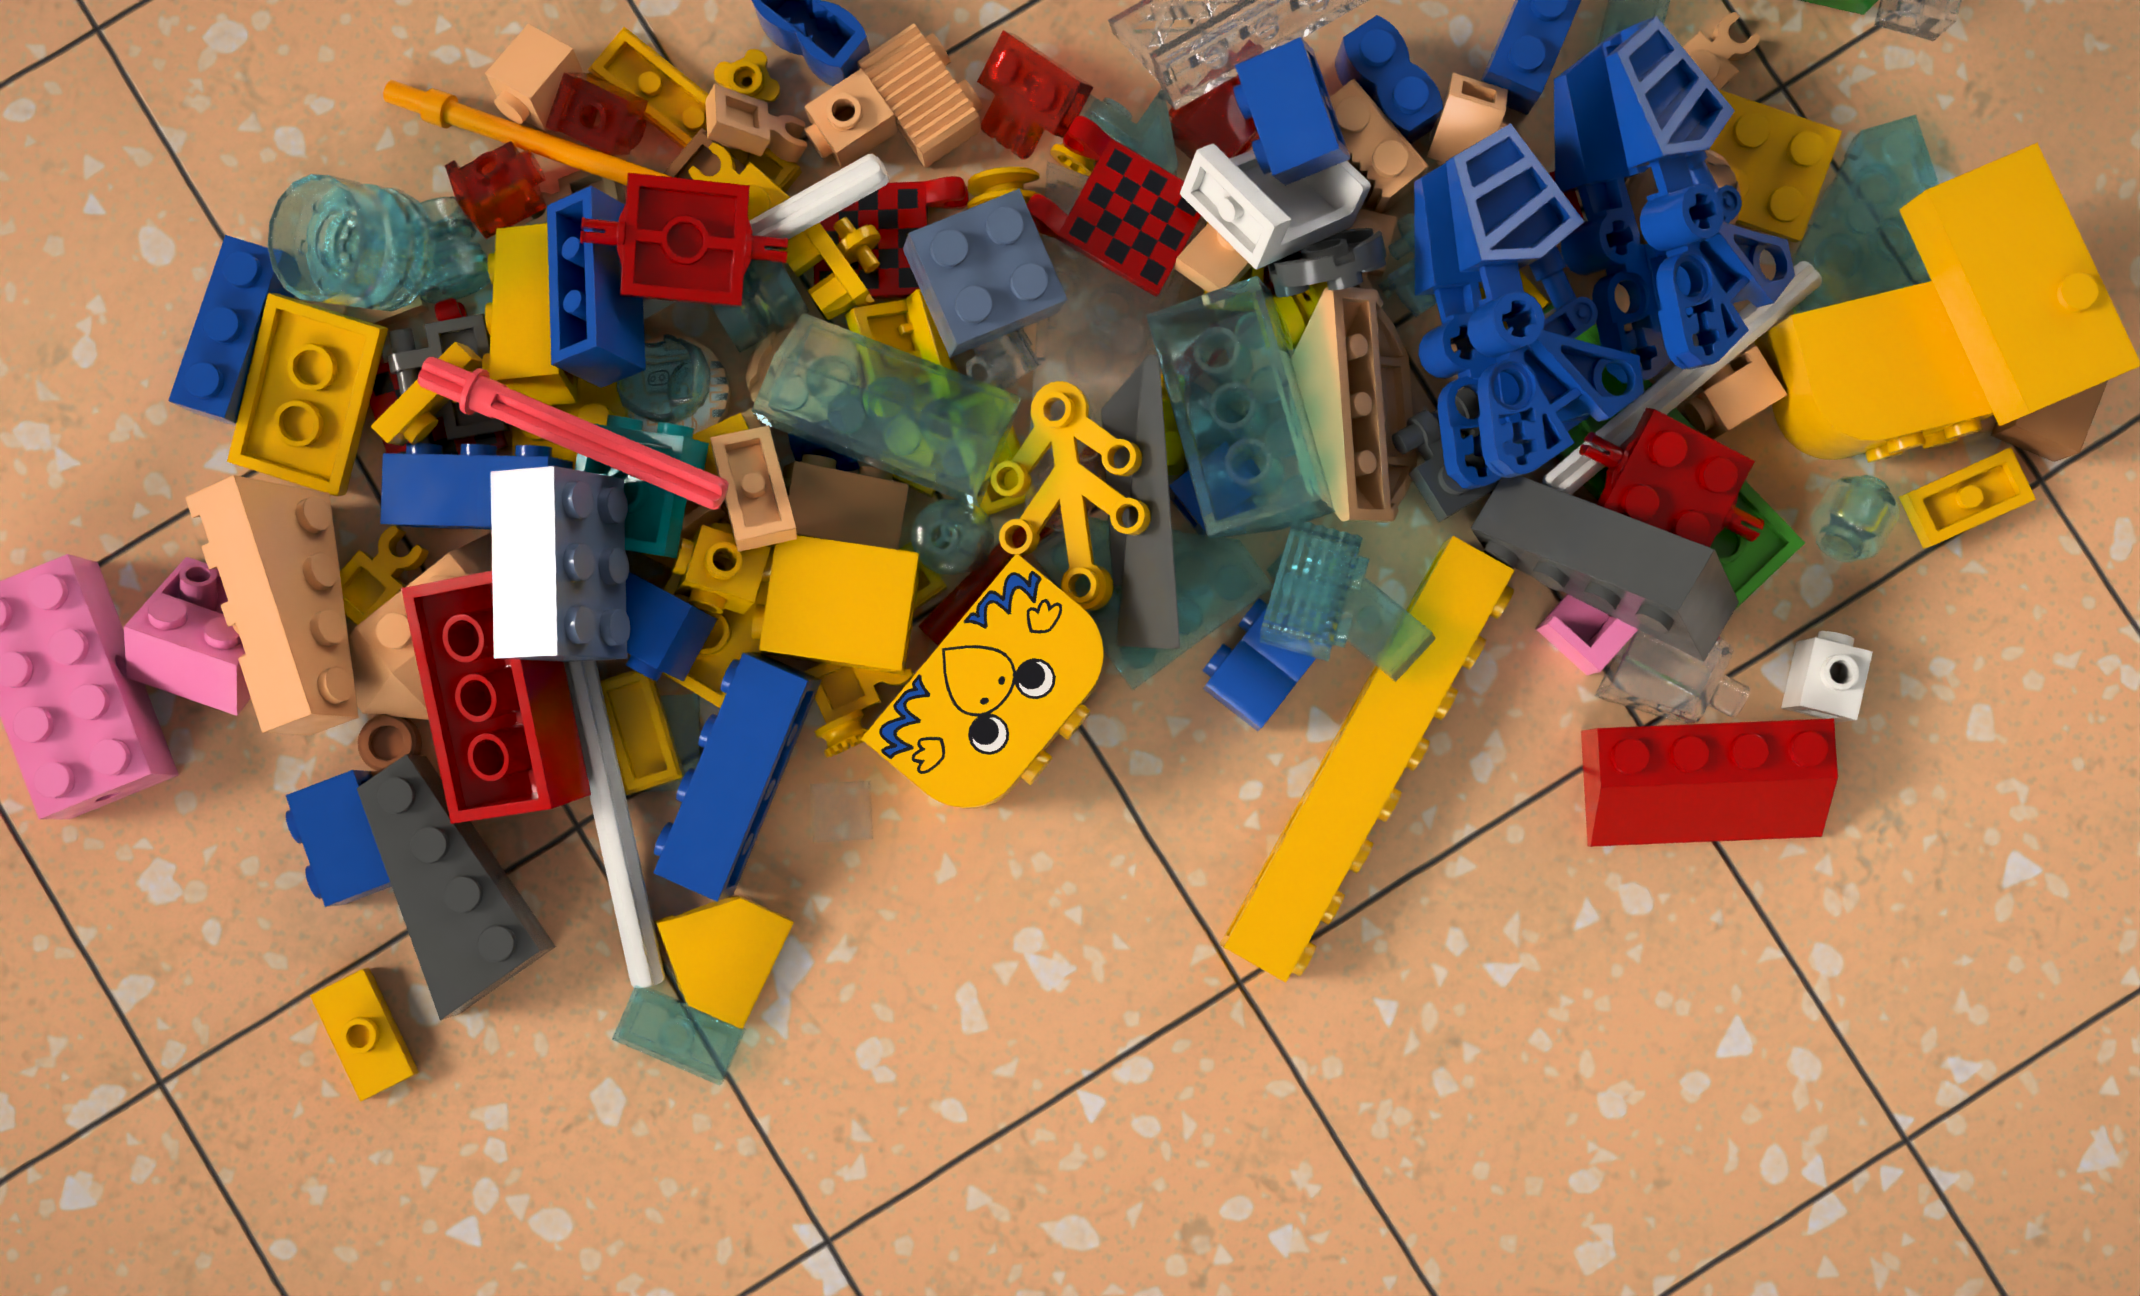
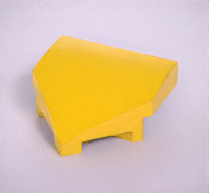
(724, 954)

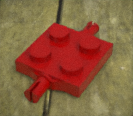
(684, 240)
(1674, 479)

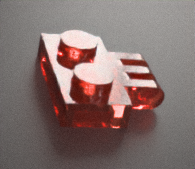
(1029, 95)

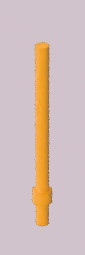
(445, 110)

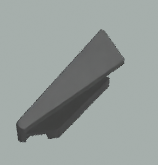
(1146, 560)

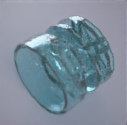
(351, 243)

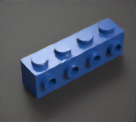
(735, 775)

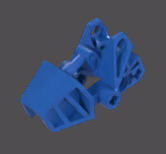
(1636, 108)
(1533, 381)

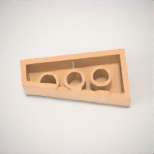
(283, 599)

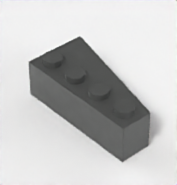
(1610, 562)
(450, 888)

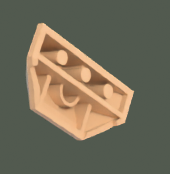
(1355, 399)
(383, 647)

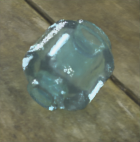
(1854, 518)
(970, 538)

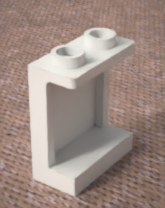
(1264, 215)

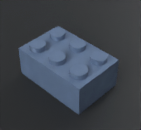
(559, 565)

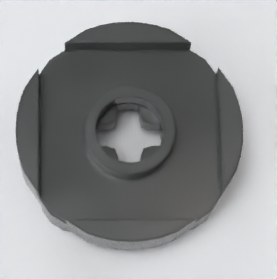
(1333, 260)

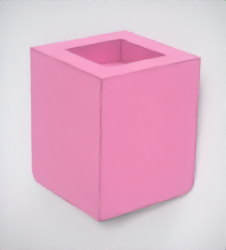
(1585, 634)

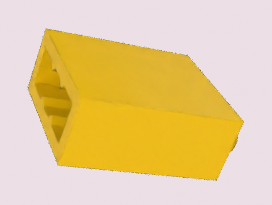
(838, 604)

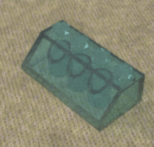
(887, 408)
(1240, 411)

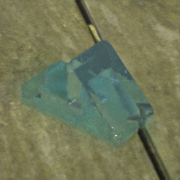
(1149, 137)

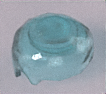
(671, 385)

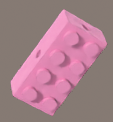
(65, 693)

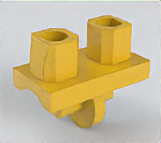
(842, 287)

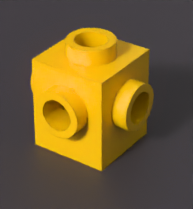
(715, 571)

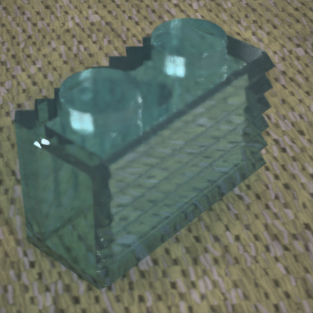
(1312, 590)

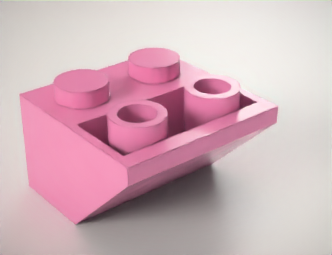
(184, 641)

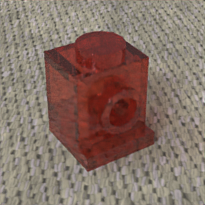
(577, 107)
(498, 188)

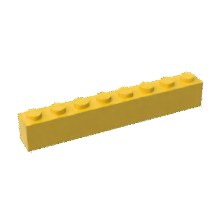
(1364, 765)

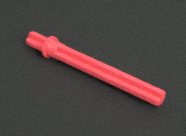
(495, 400)

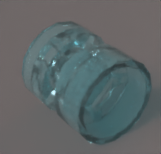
(458, 263)
(766, 300)

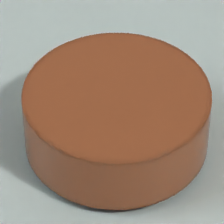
(387, 740)

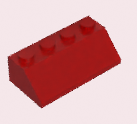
(496, 724)
(1708, 781)

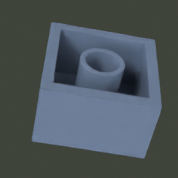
(984, 272)

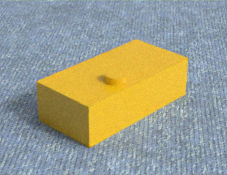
(2019, 284)

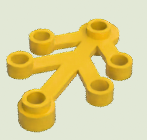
(1069, 486)

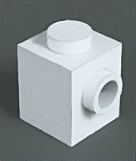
(1827, 677)

